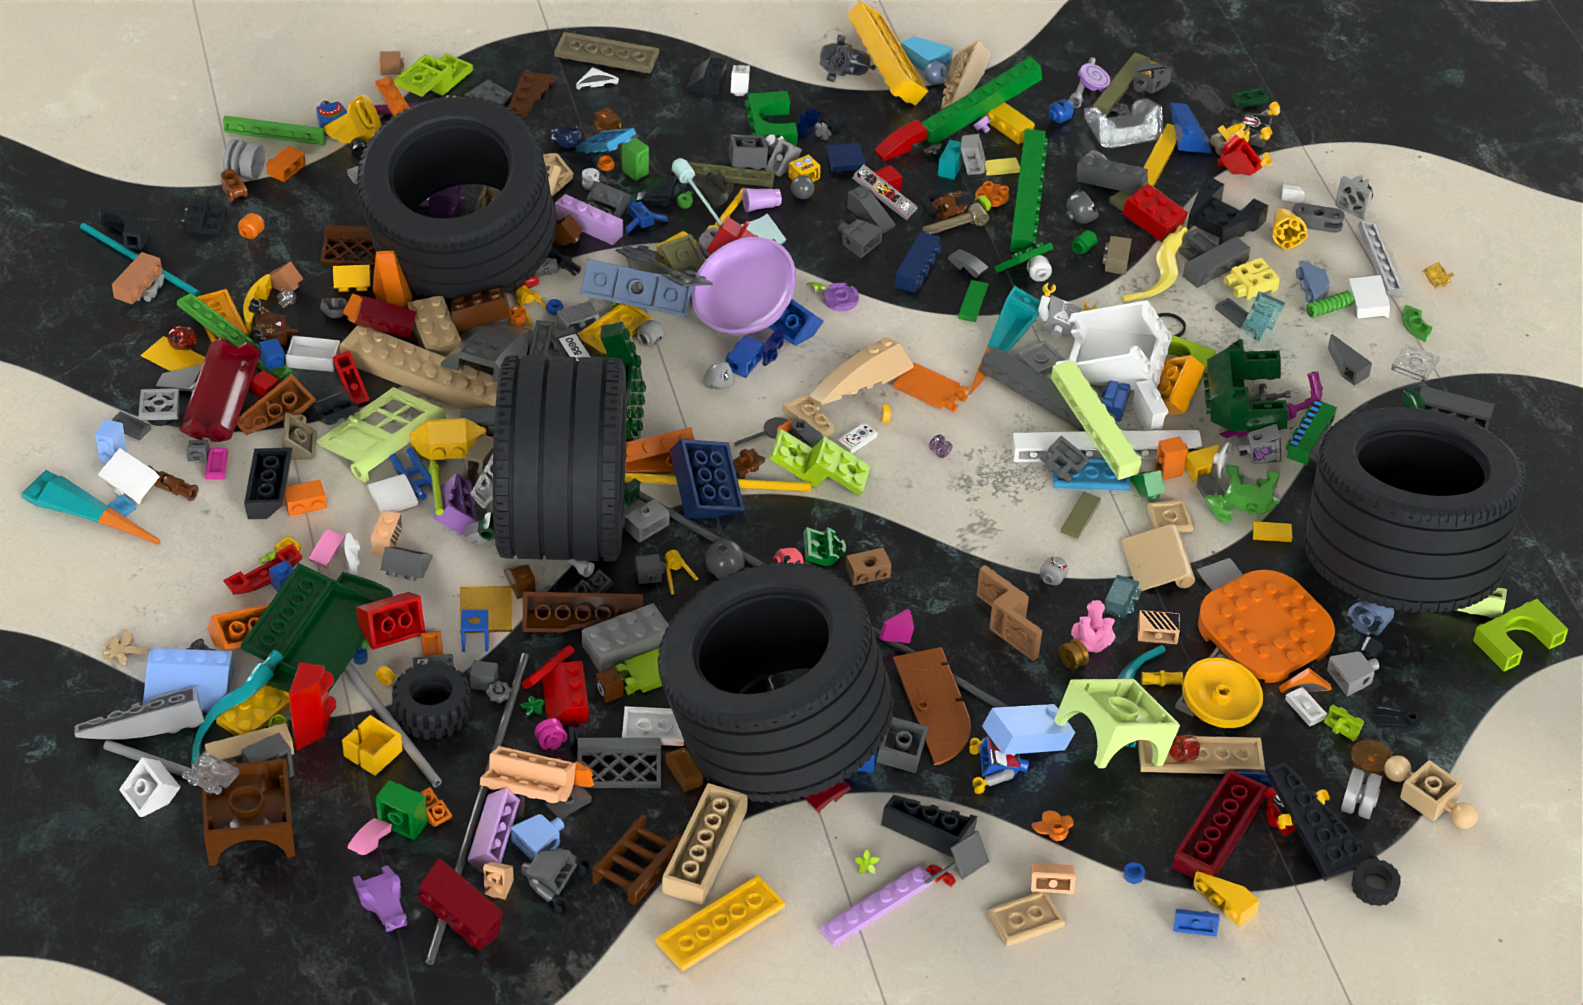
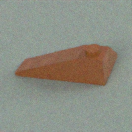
(286, 397)

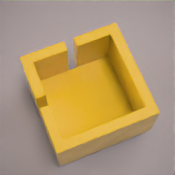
(377, 745)

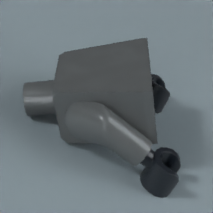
(550, 873)

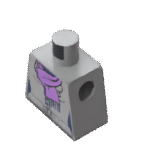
(1263, 445)

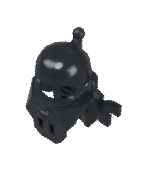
(844, 59)

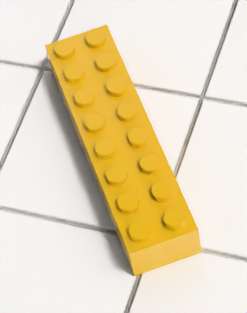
(887, 53)

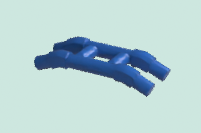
(417, 467)

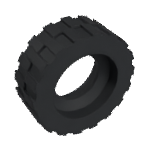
(1371, 895)

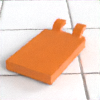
(931, 387)

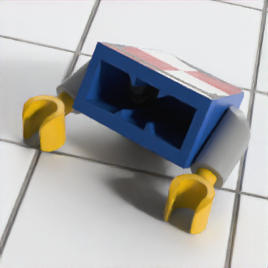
(994, 764)

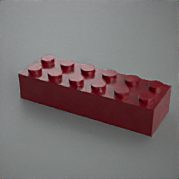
(1220, 825)

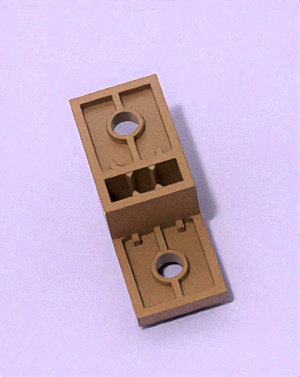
(1009, 612)

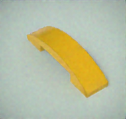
(259, 290)

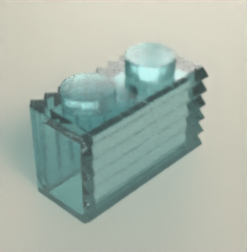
(1122, 596)

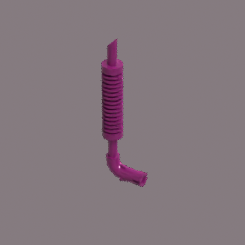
(1316, 394)

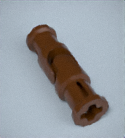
(175, 485)

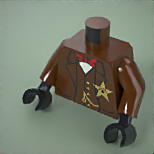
(270, 325)

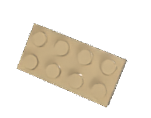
(434, 325)

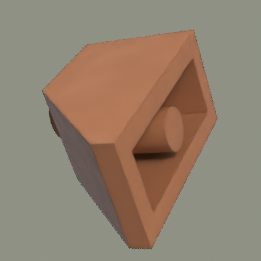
(285, 277)

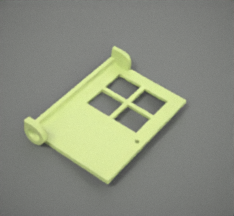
(369, 444)

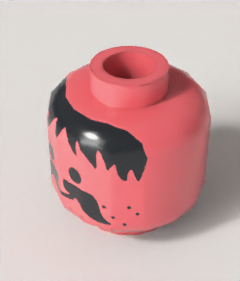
(788, 555)

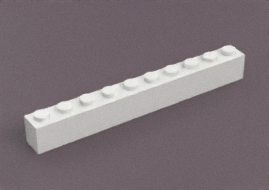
(1031, 446)

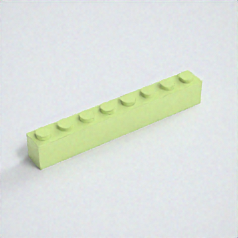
(1096, 420)

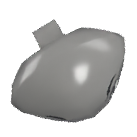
(718, 376)

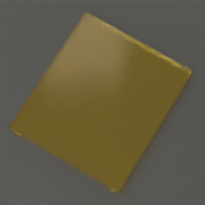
(491, 598)

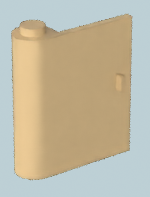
(1158, 558)

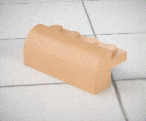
(529, 775)

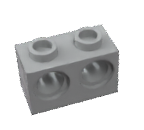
(973, 154)

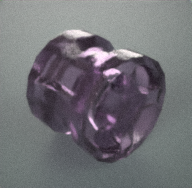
(940, 446)

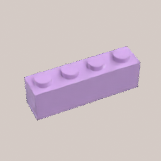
(591, 219)
(493, 828)

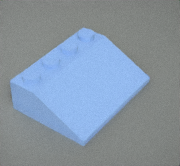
(183, 668)

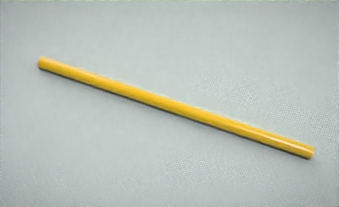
(743, 483)

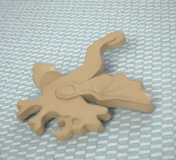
(124, 648)

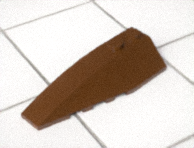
(573, 610)

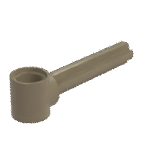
(974, 215)

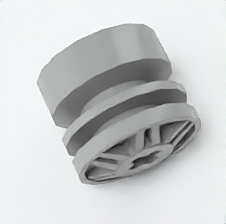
(244, 158)

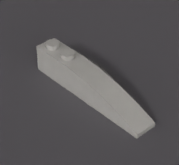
(162, 715)

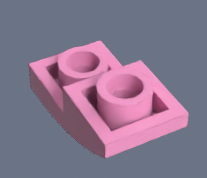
(326, 548)
(368, 836)

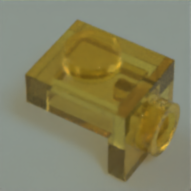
(1437, 275)

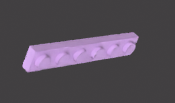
(875, 905)

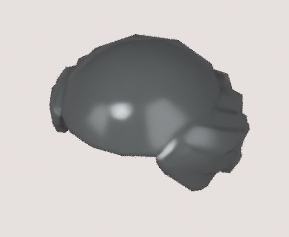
(333, 307)

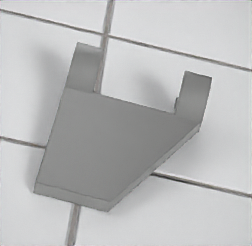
(180, 379)

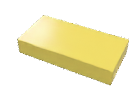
(1002, 166)

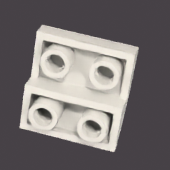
(393, 494)

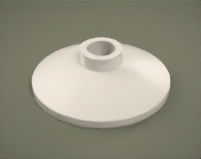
(1222, 459)

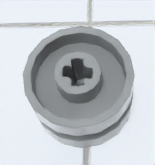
(1360, 793)

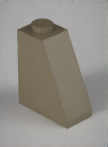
(477, 458)

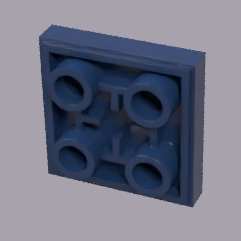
(845, 157)

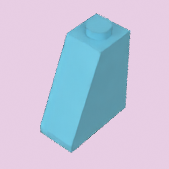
(923, 52)

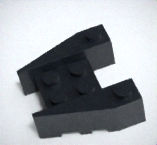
(1222, 219)

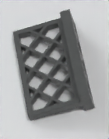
(622, 747)

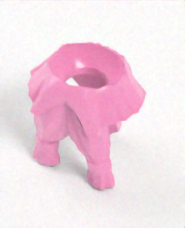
(1094, 630)

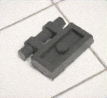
(1068, 455)

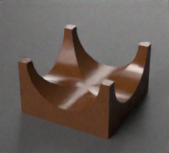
(250, 809)

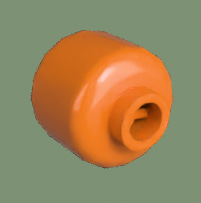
(251, 226)

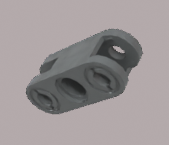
(1320, 217)

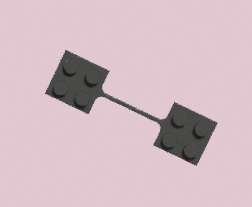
(642, 253)

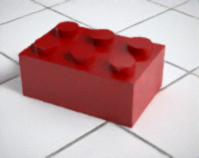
(1154, 212)

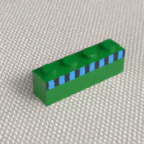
(1317, 419)

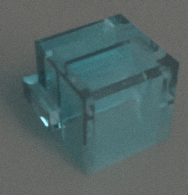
(1263, 314)

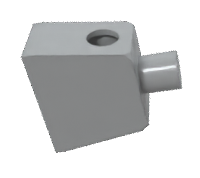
(1352, 671)

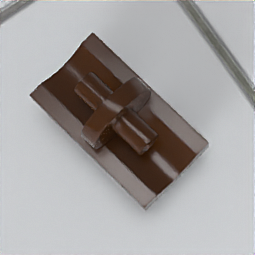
(747, 462)

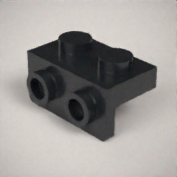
(334, 408)

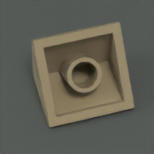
(299, 437)

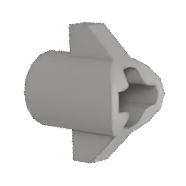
(772, 142)

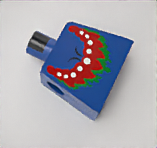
(329, 112)

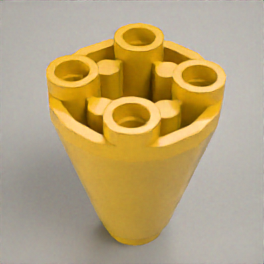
(1288, 229)

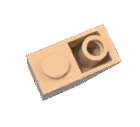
(497, 879)

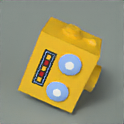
(804, 166)

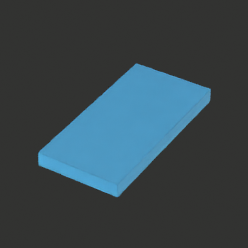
(1094, 475)

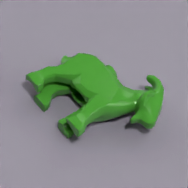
(1244, 496)

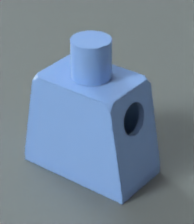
(537, 835)

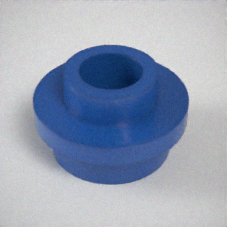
(553, 306)

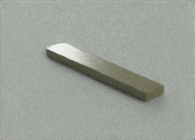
(1119, 84)
(734, 175)

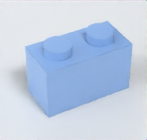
(109, 439)

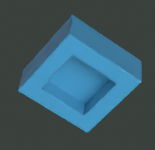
(123, 505)

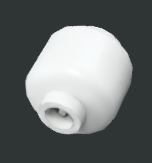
(1039, 268)

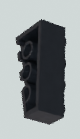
(927, 823)

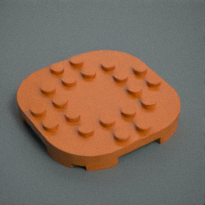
(1266, 624)

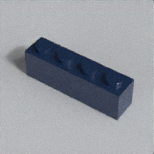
(918, 262)

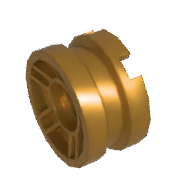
(1074, 654)

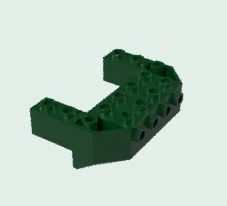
(619, 345)
(1229, 399)

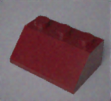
(385, 317)

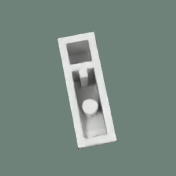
(740, 80)

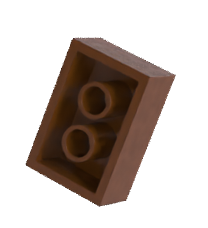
(480, 308)

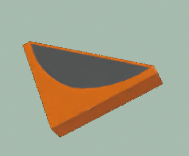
(1308, 680)

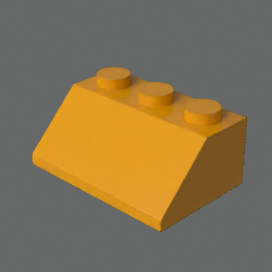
(1179, 382)

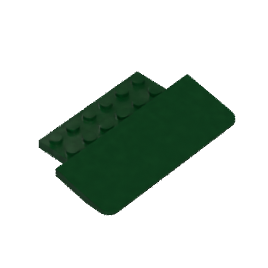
(313, 623)

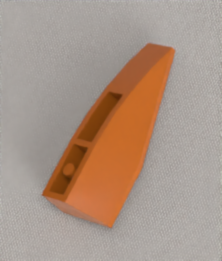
(653, 453)

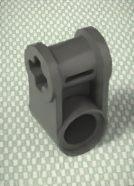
(806, 433)

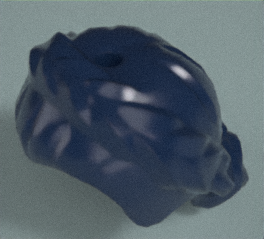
(566, 136)

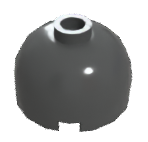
(1080, 208)
(724, 558)

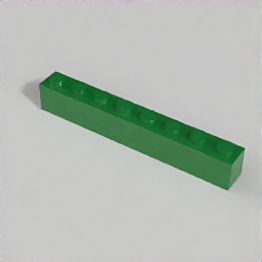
(982, 100)

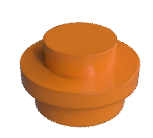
(605, 163)

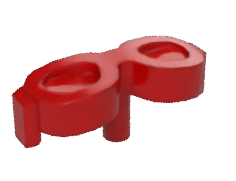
(947, 877)

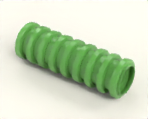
(1330, 304)

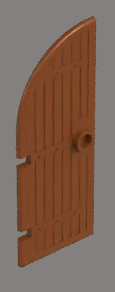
(933, 700)

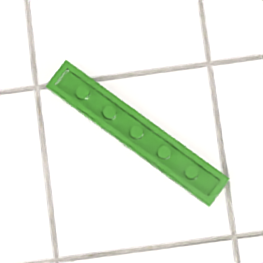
(274, 130)

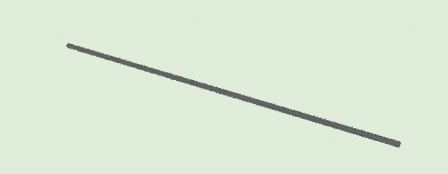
(753, 561)

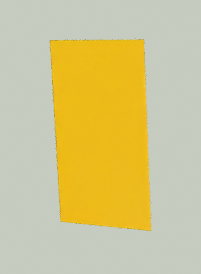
(172, 359)

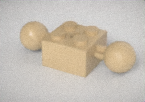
(1431, 791)

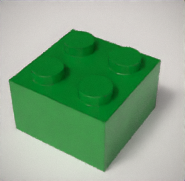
(402, 809)

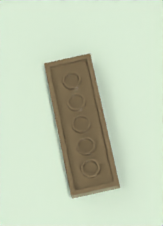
(607, 52)

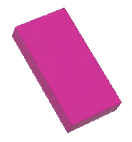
(216, 464)

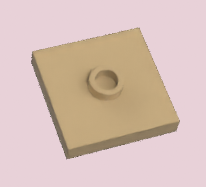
(1170, 513)

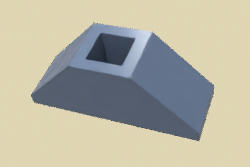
(1313, 281)

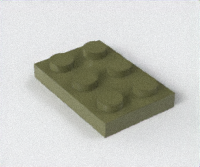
(682, 254)

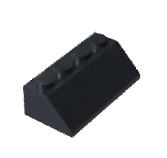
(267, 481)

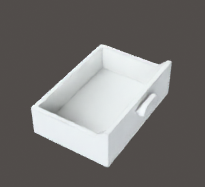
(1369, 296)
(312, 353)
(1149, 405)
(128, 476)

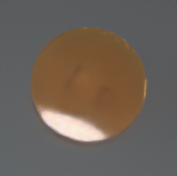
(1370, 755)

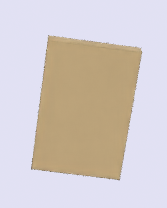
(1025, 918)

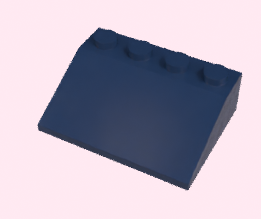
(706, 479)

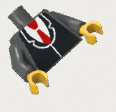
(1259, 125)

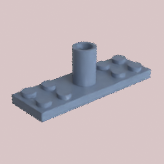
(615, 282)

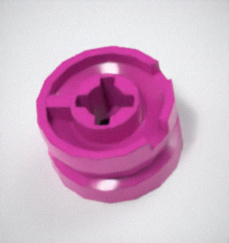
(550, 734)

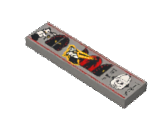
(885, 192)

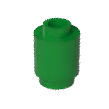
(1084, 242)

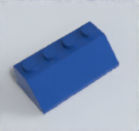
(797, 323)

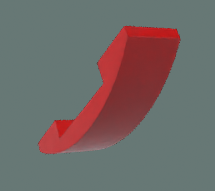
(260, 576)

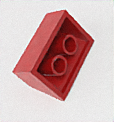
(391, 619)
(566, 694)

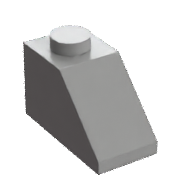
(782, 156)

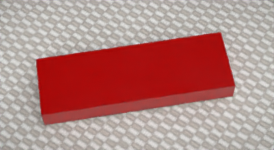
(547, 667)

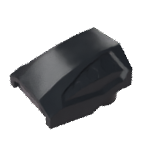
(657, 190)

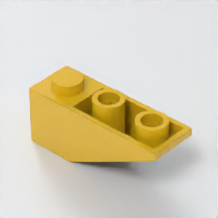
(1230, 898)

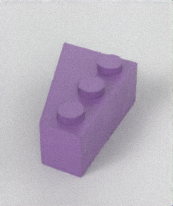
(457, 504)

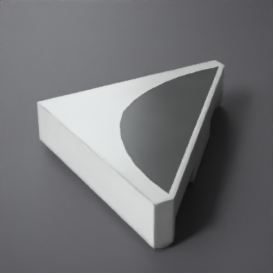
(596, 78)

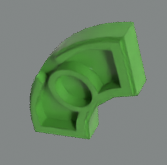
(1414, 323)

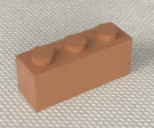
(137, 278)

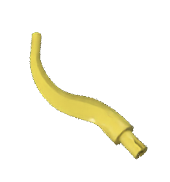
(1167, 265)

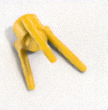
(526, 296)
(675, 562)

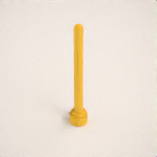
(729, 210)

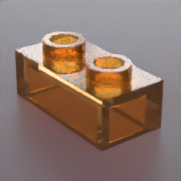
(684, 769)

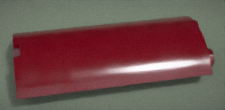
(220, 391)

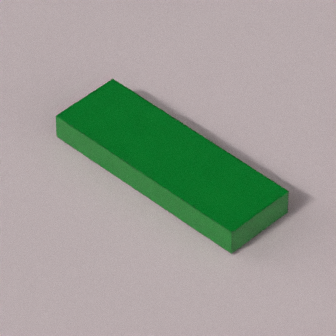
(973, 301)

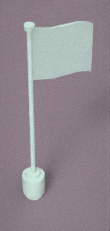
(762, 227)

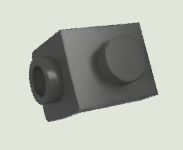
(197, 450)

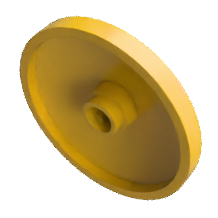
(1222, 692)

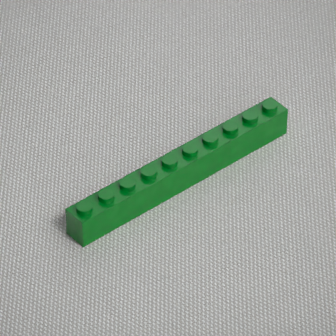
(1027, 194)

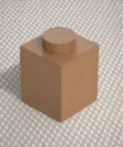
(391, 62)

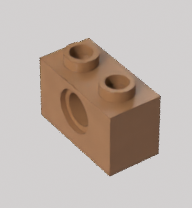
(868, 566)

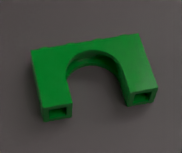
(770, 104)

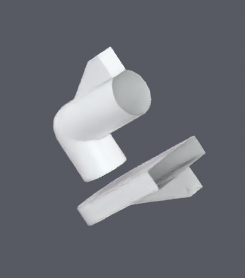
(1292, 193)

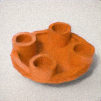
(995, 193)

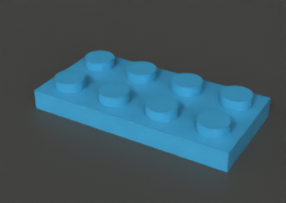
(606, 140)

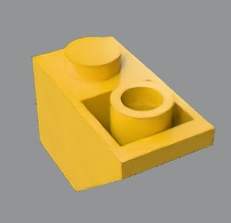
(1200, 462)

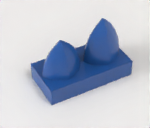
(1196, 922)

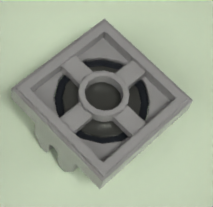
(1354, 196)
(159, 406)

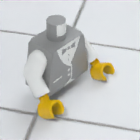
(1057, 313)

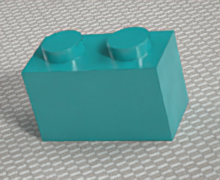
(950, 160)

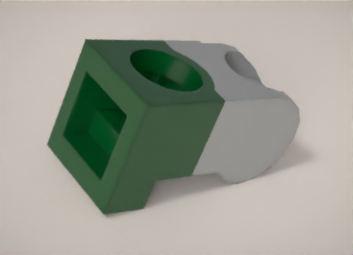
(480, 531)

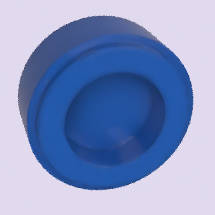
(1134, 873)

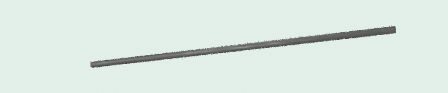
(480, 799)

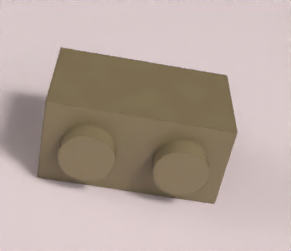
(1117, 255)

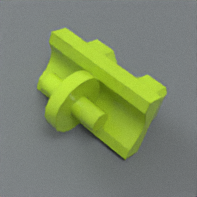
(1343, 722)

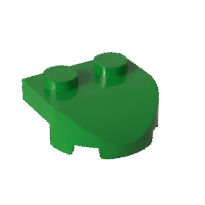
(823, 547)

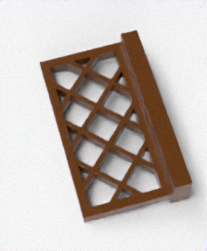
(345, 235)

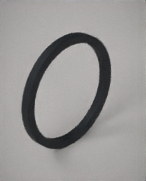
(1176, 317)

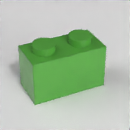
(635, 159)

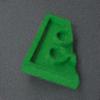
(1028, 254)

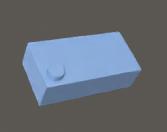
(1027, 729)

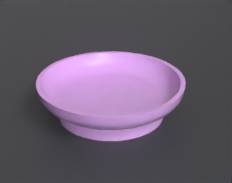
(749, 287)

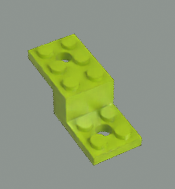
(433, 74)
(820, 462)

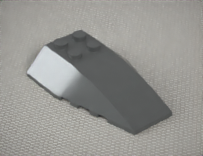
(490, 346)

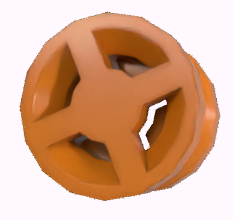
(518, 316)

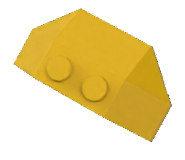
(445, 438)

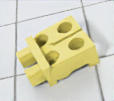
(1252, 278)

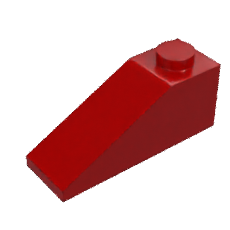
(350, 377)

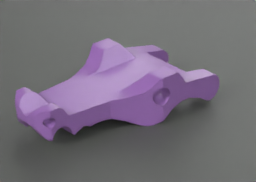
(382, 896)

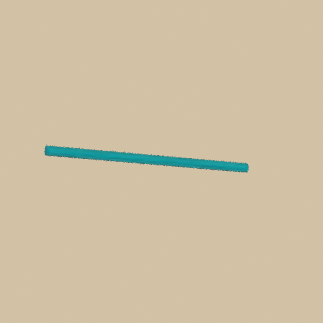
(188, 288)

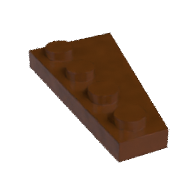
(529, 91)

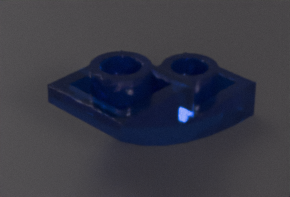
(807, 121)
(773, 343)

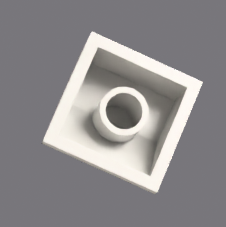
(149, 787)

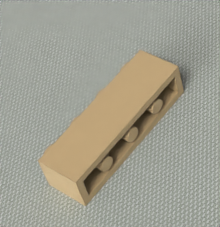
(230, 748)

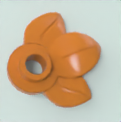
(1053, 825)

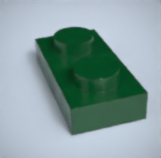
(1250, 97)

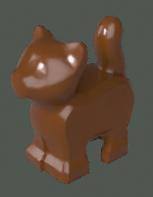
(948, 206)

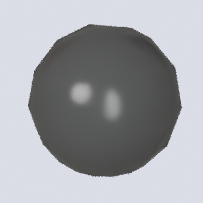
(802, 187)

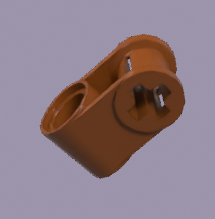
(233, 185)

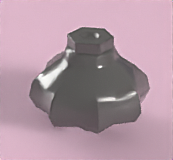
(499, 691)

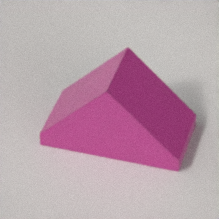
(898, 628)

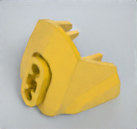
(358, 122)

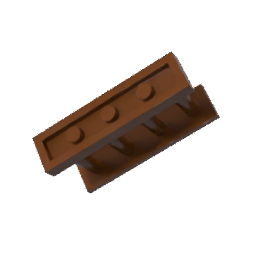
(648, 875)

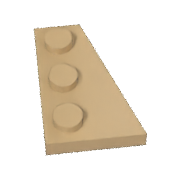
(809, 411)

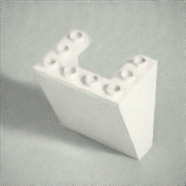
(1120, 344)

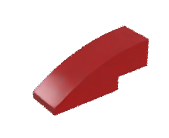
(901, 140)

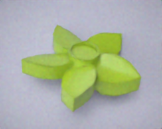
(270, 555)
(866, 862)

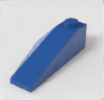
(1188, 130)

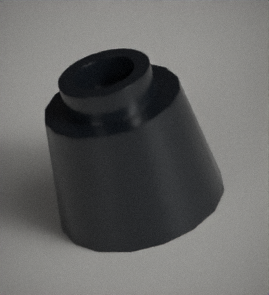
(1370, 648)

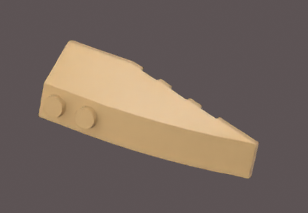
(965, 72)
(872, 365)

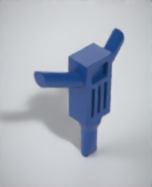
(642, 216)

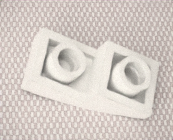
(351, 554)

